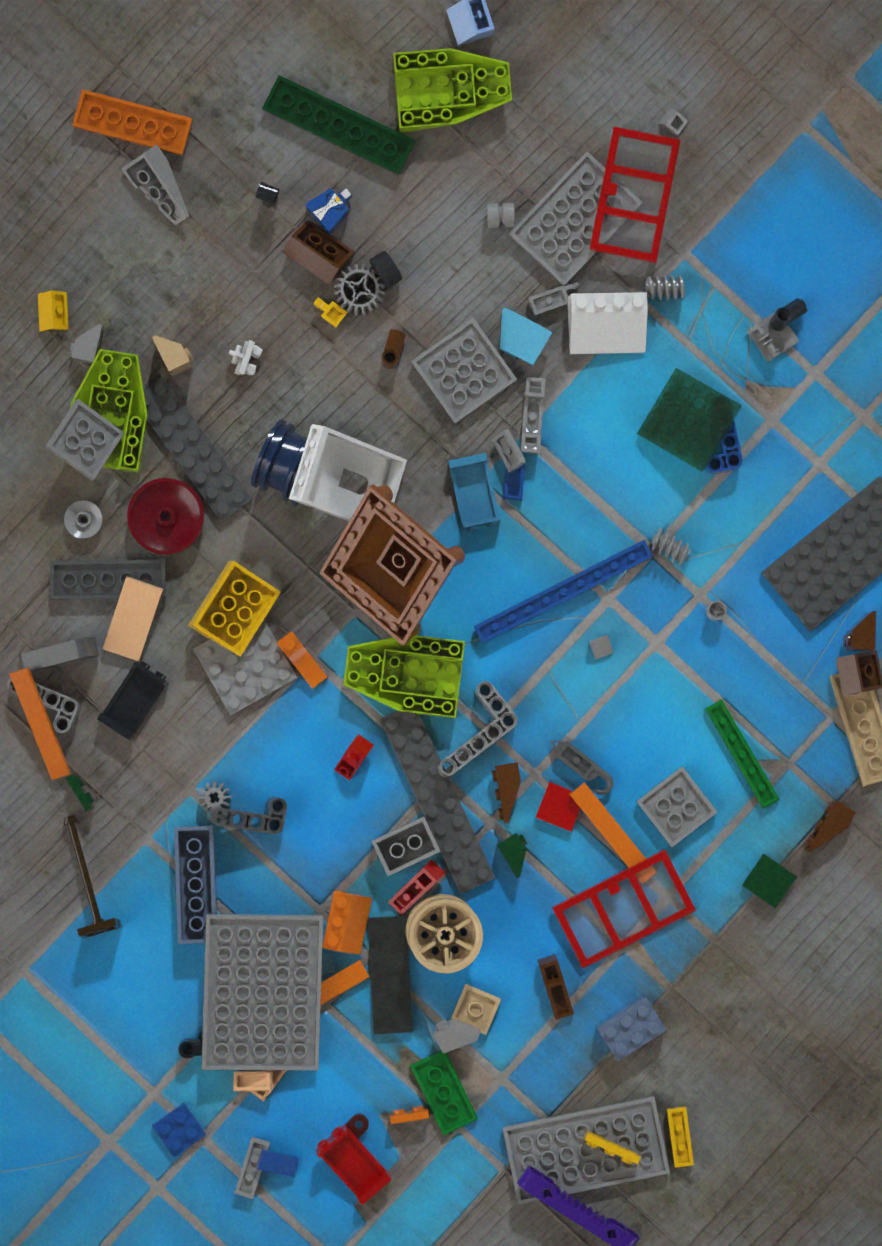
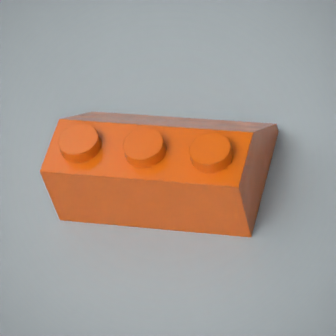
(347, 922)

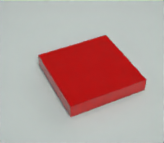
(558, 807)

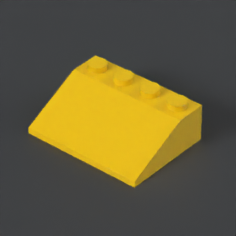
(234, 608)

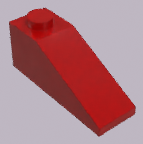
(416, 887)

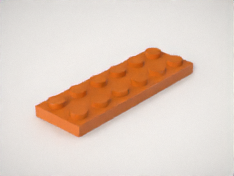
(132, 122)

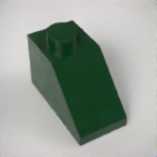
(514, 852)

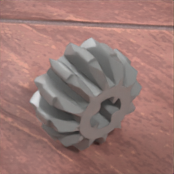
(221, 794)

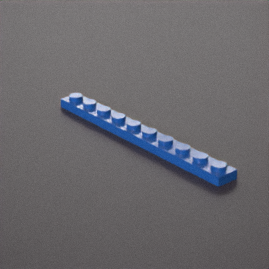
(563, 591)

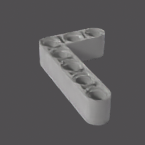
(483, 735)

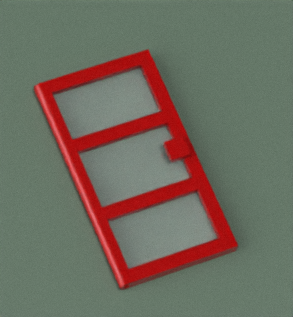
(635, 194)
(623, 908)

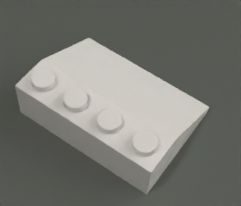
(607, 323)

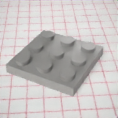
(84, 439)
(676, 806)

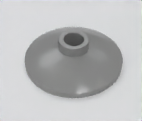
(73, 517)

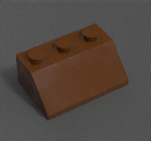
(318, 252)

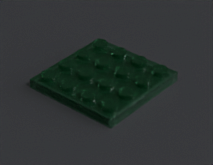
(689, 419)

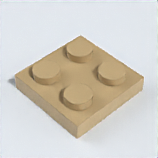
(476, 1008)

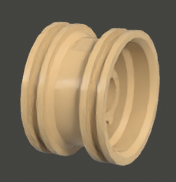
(420, 921)

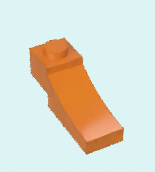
(302, 659)

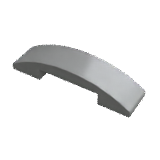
(532, 415)

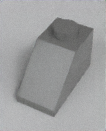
(87, 345)
(454, 1034)

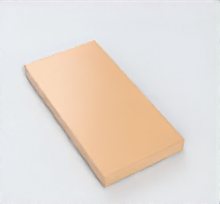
(132, 618)

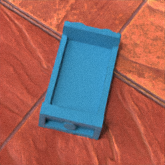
(474, 492)

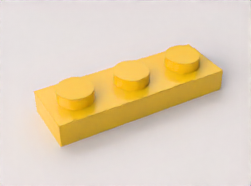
(680, 1136)
(611, 1148)

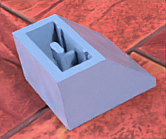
(470, 21)

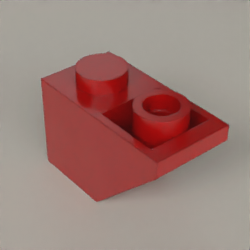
(353, 757)

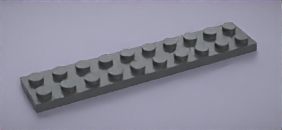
(437, 800)

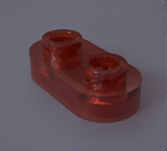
(351, 1124)

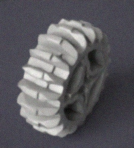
(356, 297)

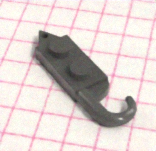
(582, 764)

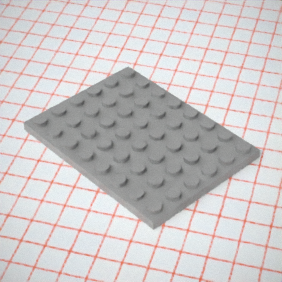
(262, 992)

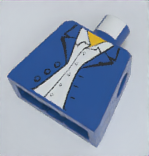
(329, 208)

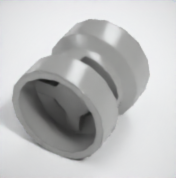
(716, 610)

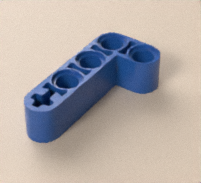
(727, 452)

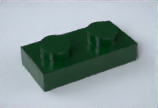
(85, 798)

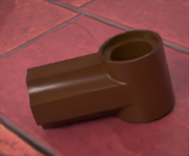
(393, 347)

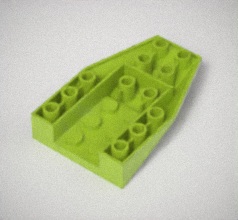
(447, 87)
(117, 394)
(408, 678)

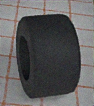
(386, 269)

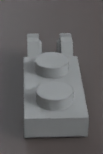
(551, 299)

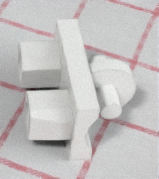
(248, 350)

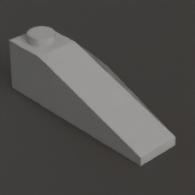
(155, 178)

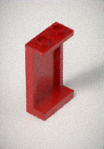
(353, 1163)

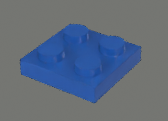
(179, 1129)

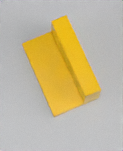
(53, 311)

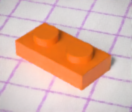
(401, 1116)

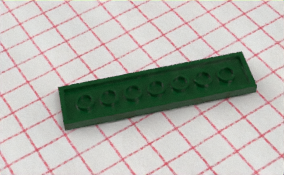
(338, 125)

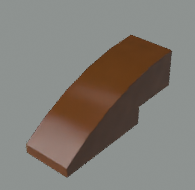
(555, 986)

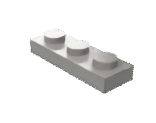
(250, 1174)

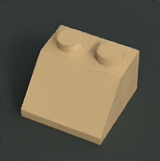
(174, 355)

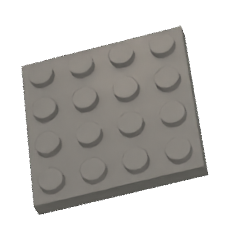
(464, 370)
(249, 677)

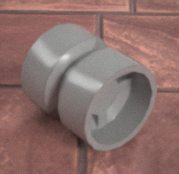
(500, 215)

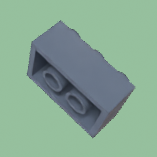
(631, 1028)

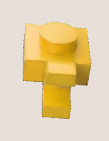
(331, 313)

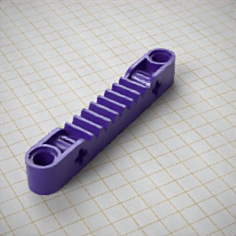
(534, 1183)

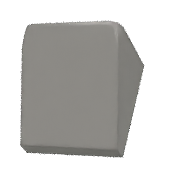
(673, 121)
(601, 647)

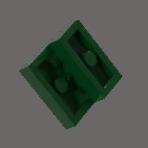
(769, 881)

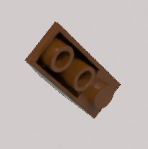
(508, 784)
(834, 822)

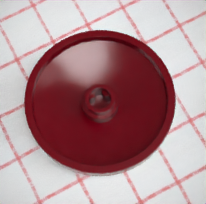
(165, 516)

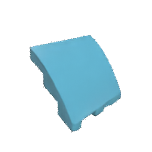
(522, 337)

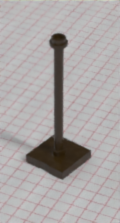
(99, 925)

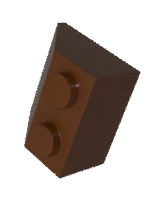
(862, 634)
(859, 672)

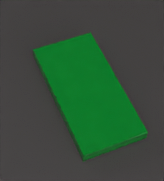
(443, 1092)

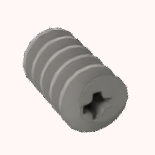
(664, 287)
(670, 546)

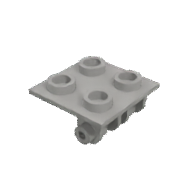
(769, 341)

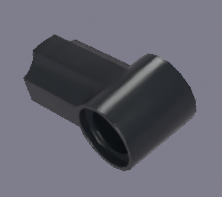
(267, 194)
(788, 314)
(195, 1043)

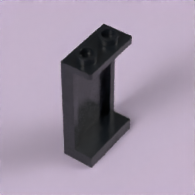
(133, 700)

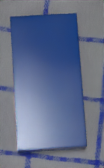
(514, 484)
(277, 1163)

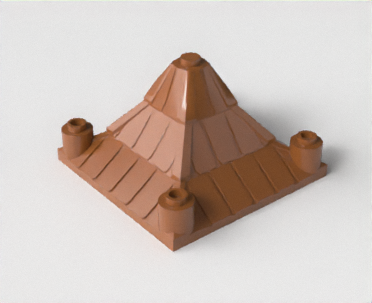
(389, 564)

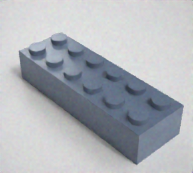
(195, 881)

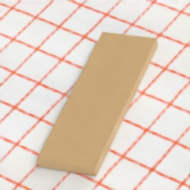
(864, 730)

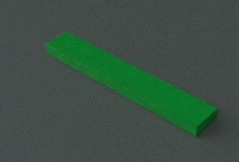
(742, 754)

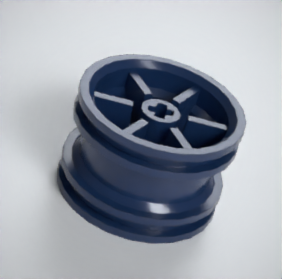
(279, 460)

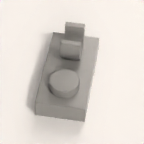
(509, 450)

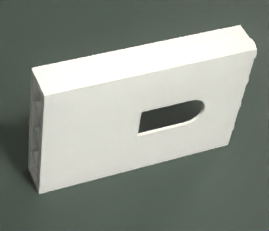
(322, 467)

